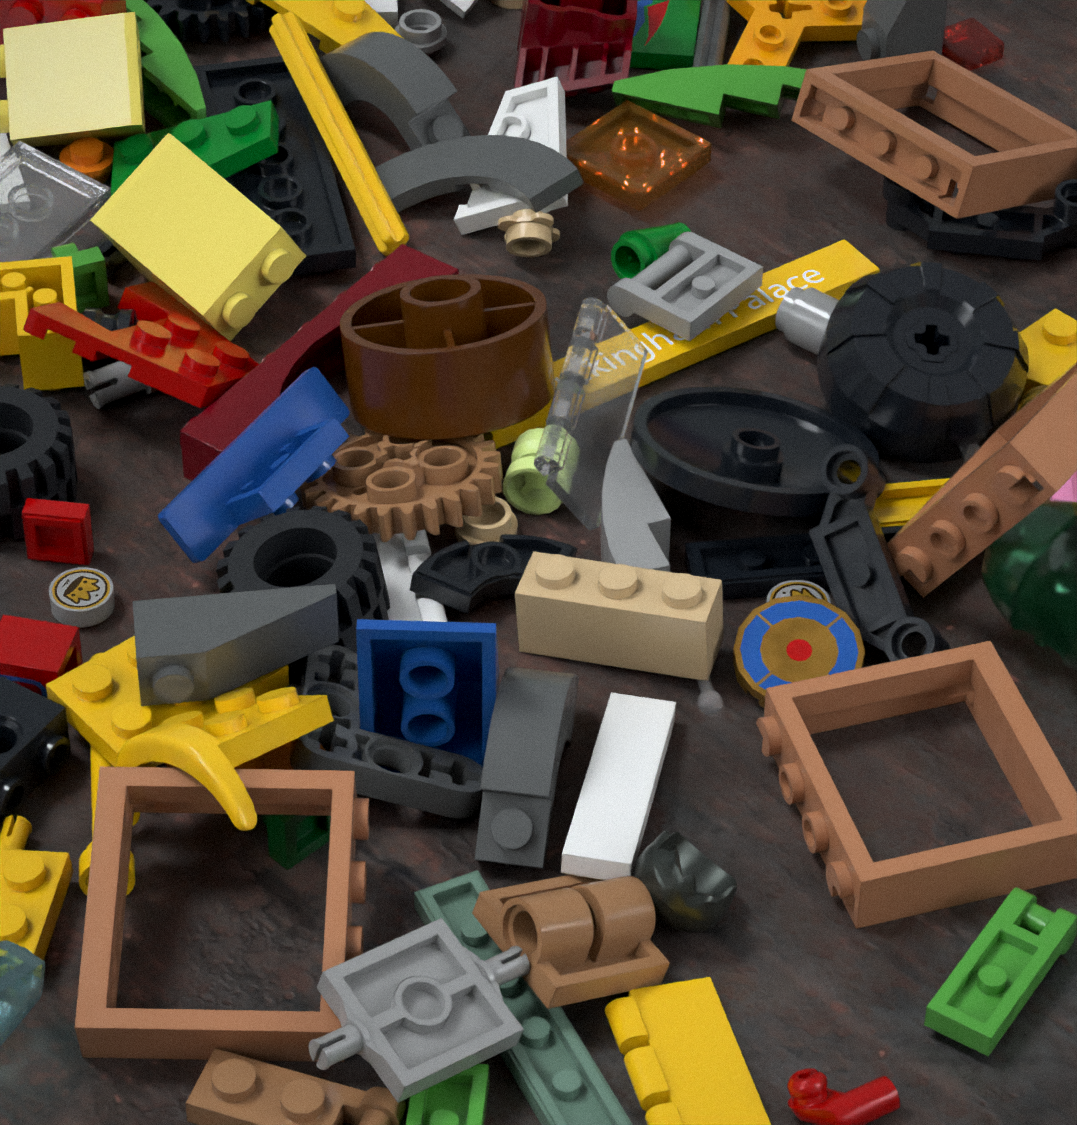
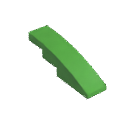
(168, 76)
(706, 91)

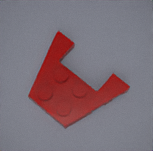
(166, 347)

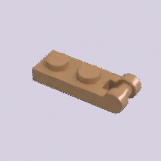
(260, 1093)

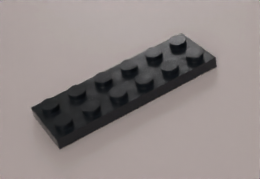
(298, 181)

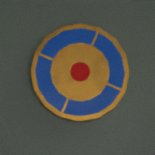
(794, 642)

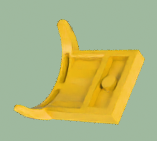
(226, 737)

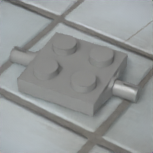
(419, 1009)

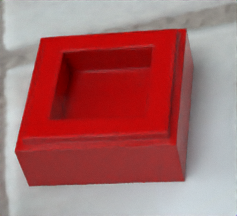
(58, 531)

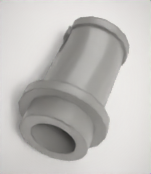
(120, 386)

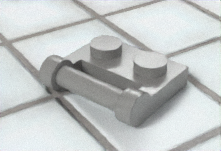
(695, 297)

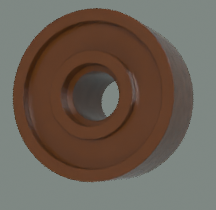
(448, 356)

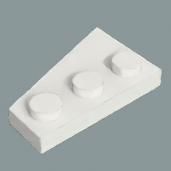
(527, 113)

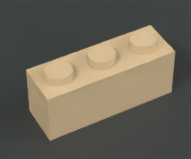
(620, 615)

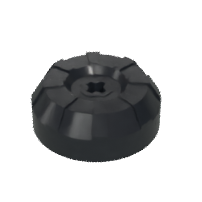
(922, 362)

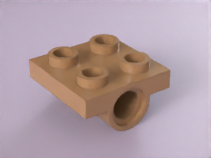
(578, 934)

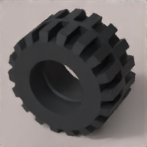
(34, 454)
(310, 551)

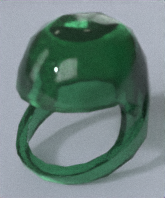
(1034, 577)

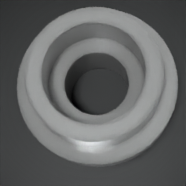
(423, 30)

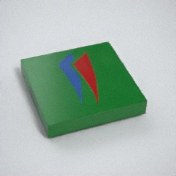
(665, 34)

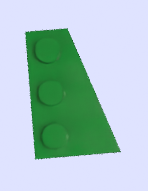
(222, 141)

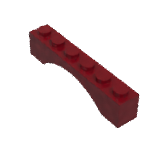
(314, 345)

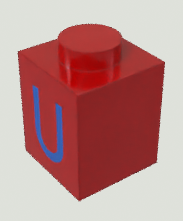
(37, 651)

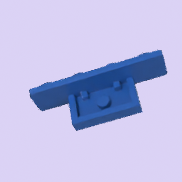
(261, 467)

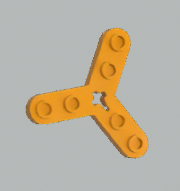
(774, 40)

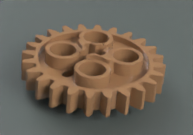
(408, 482)

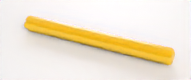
(338, 133)

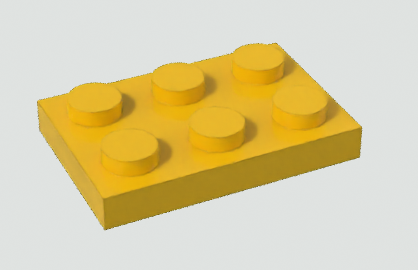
(106, 702)

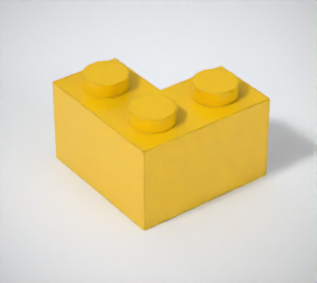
(30, 284)

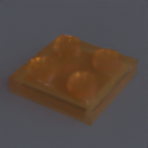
(636, 154)

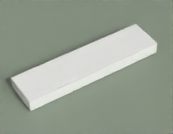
(619, 788)

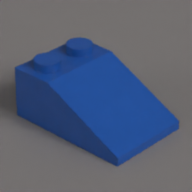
(428, 682)

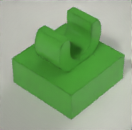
(89, 275)

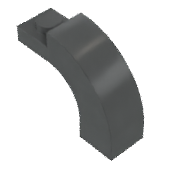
(399, 83)
(522, 765)

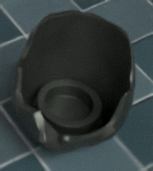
(684, 884)

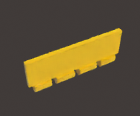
(684, 1056)

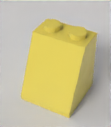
(73, 81)
(198, 237)

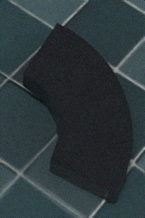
(468, 574)

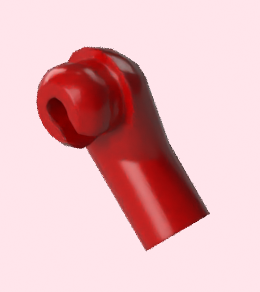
(819, 1105)

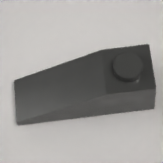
(901, 27)
(223, 640)

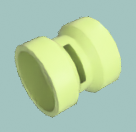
(523, 483)

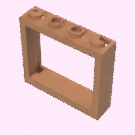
(856, 113)
(992, 488)
(944, 874)
(195, 1033)

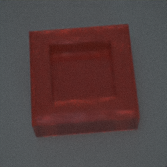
(971, 44)

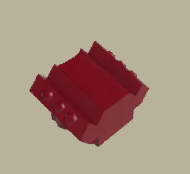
(577, 41)

